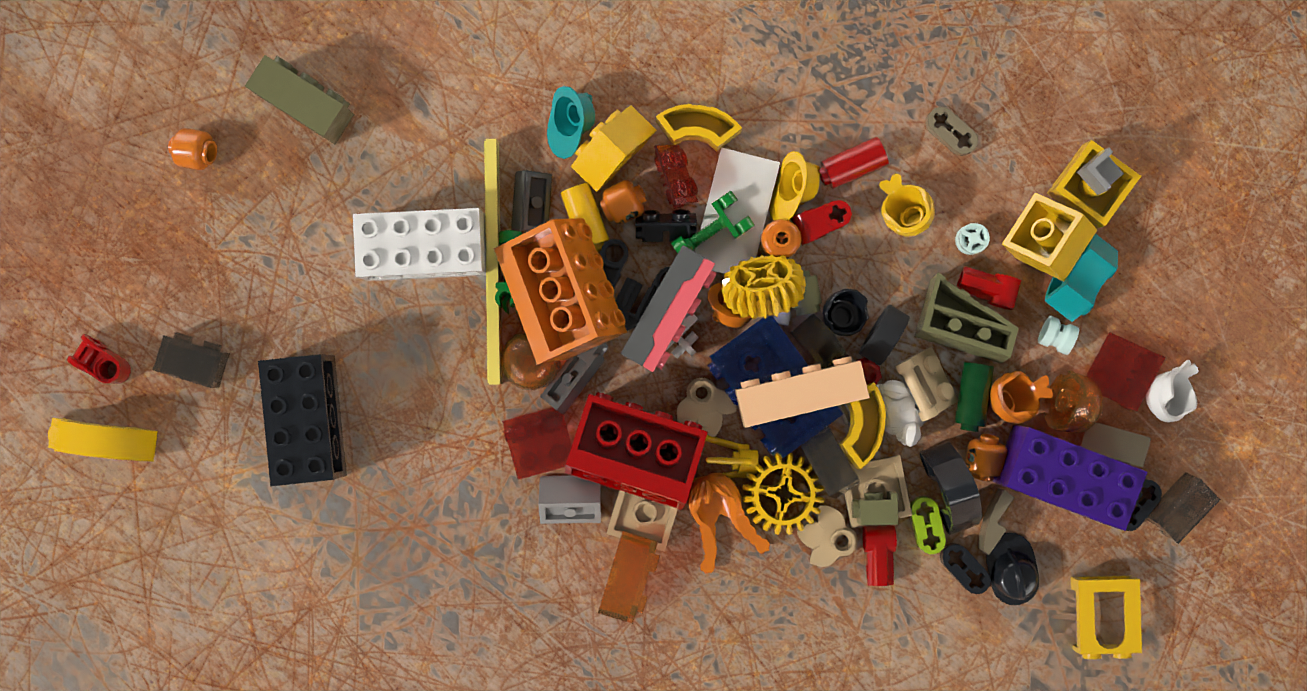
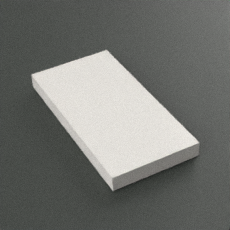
(752, 184)

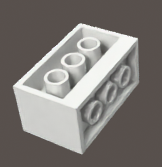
(419, 244)

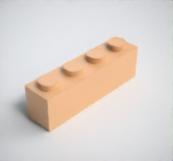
(801, 393)

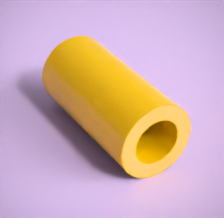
(581, 204)

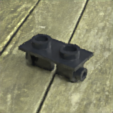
(677, 223)

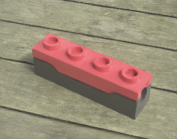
(668, 308)

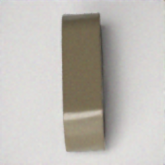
(946, 136)

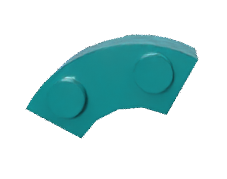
(1080, 288)

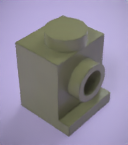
(875, 509)

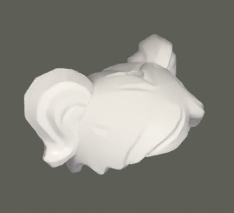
(901, 414)

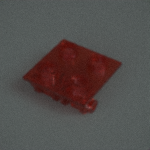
(673, 163)
(1124, 371)
(538, 442)

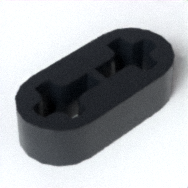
(1146, 506)
(970, 563)

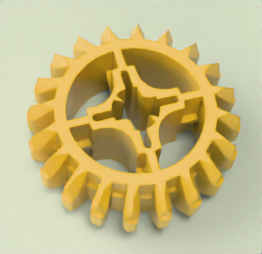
(763, 286)
(779, 520)

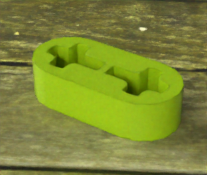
(934, 523)

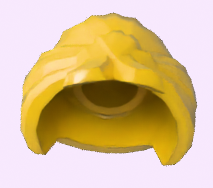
(907, 208)

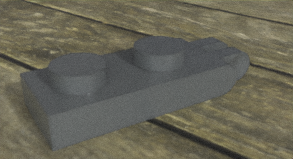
(573, 378)

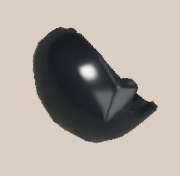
(845, 312)

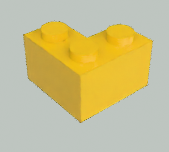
(612, 146)

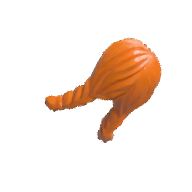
(715, 496)

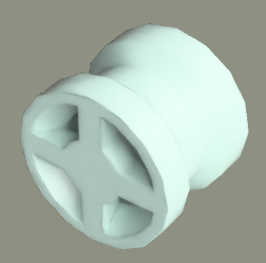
(976, 234)

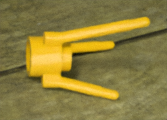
(742, 461)

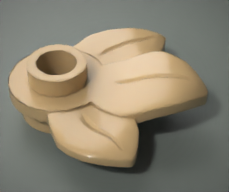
(707, 410)
(823, 534)

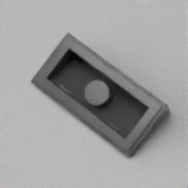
(531, 200)

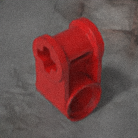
(816, 221)
(95, 359)

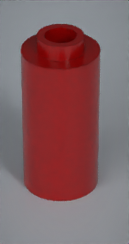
(853, 163)

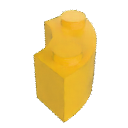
(698, 123)
(865, 428)

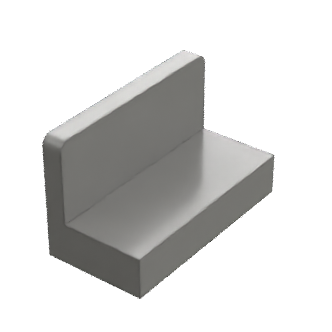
(569, 500)

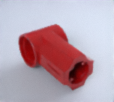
(996, 289)
(879, 545)

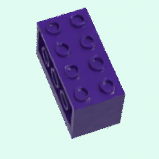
(1071, 477)

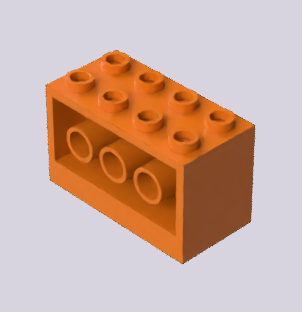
(560, 290)

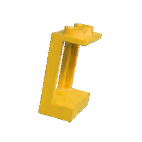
(1086, 638)

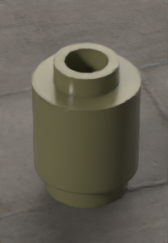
(812, 296)

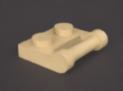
(927, 383)

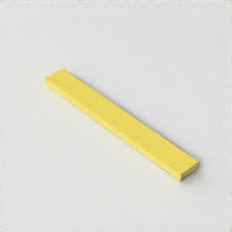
(493, 268)

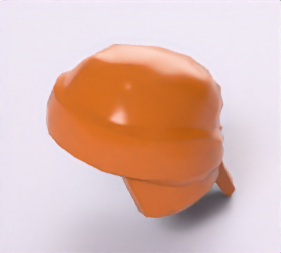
(1017, 397)

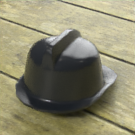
(1013, 570)

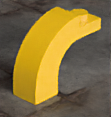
(102, 440)

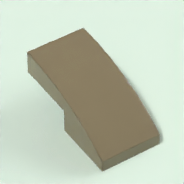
(1117, 444)
(990, 530)

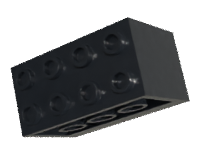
(302, 419)

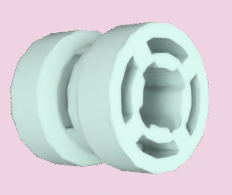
(1058, 335)

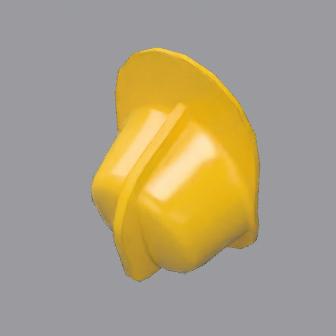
(795, 185)

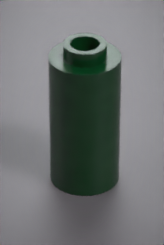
(974, 396)

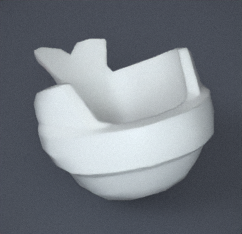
(1172, 393)

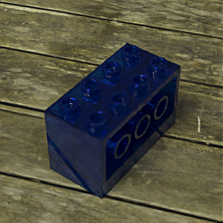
(774, 355)

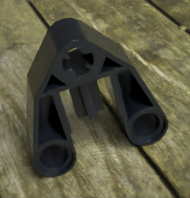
(630, 288)
(956, 486)

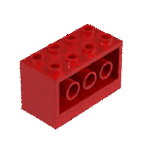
(634, 472)

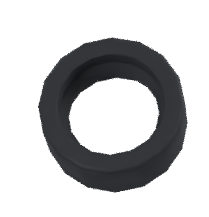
(884, 335)

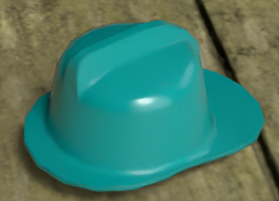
(569, 119)

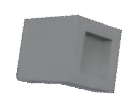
(1100, 172)

